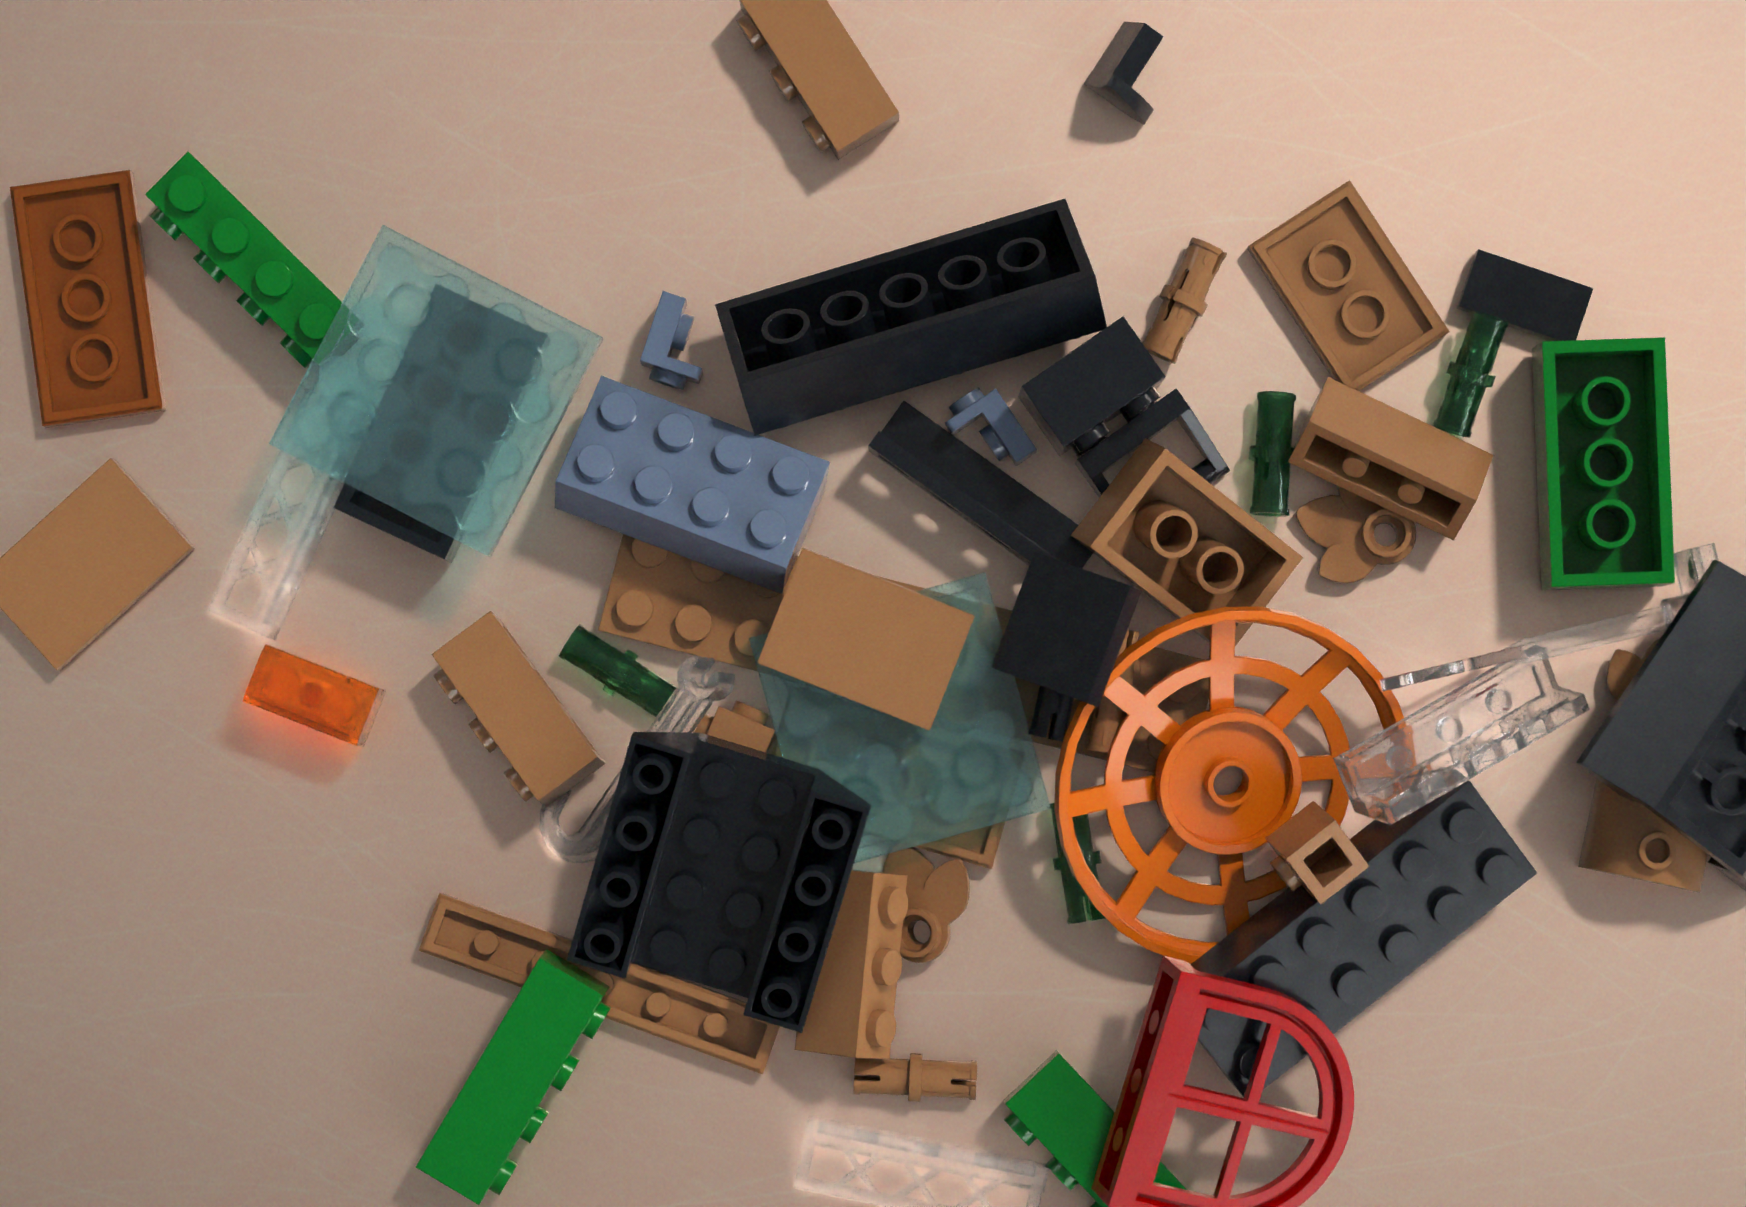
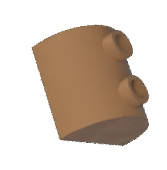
(1638, 844)

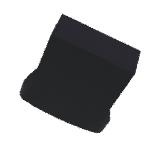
(1121, 67)

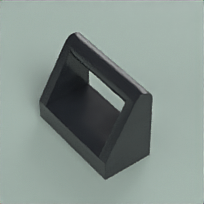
(1147, 425)

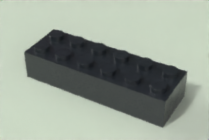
(911, 316)
(1421, 891)

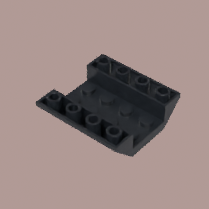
(1682, 725)
(721, 871)

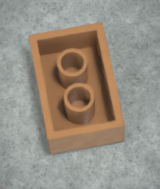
(1184, 539)

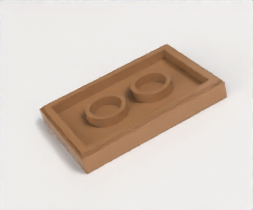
(1348, 288)
(87, 563)
(866, 638)

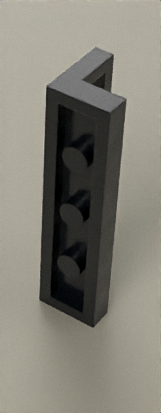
(976, 489)

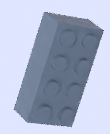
(691, 484)

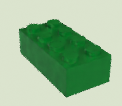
(1603, 463)

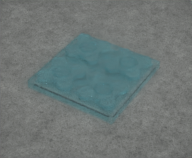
(436, 391)
(921, 783)

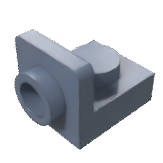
(669, 331)
(1003, 430)

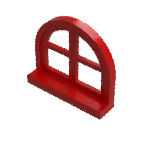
(1157, 1087)

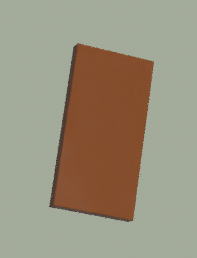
(87, 298)

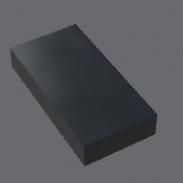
(1525, 297)

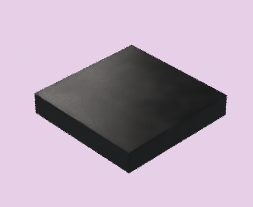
(1066, 629)

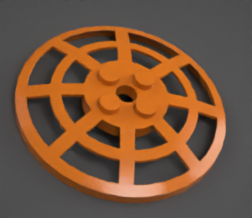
(1193, 758)

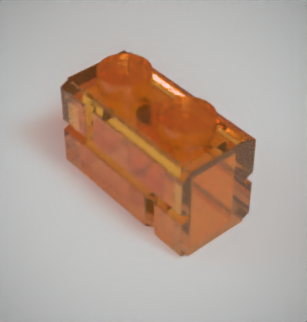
(314, 695)

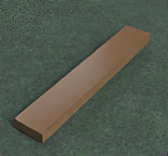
(642, 1000)

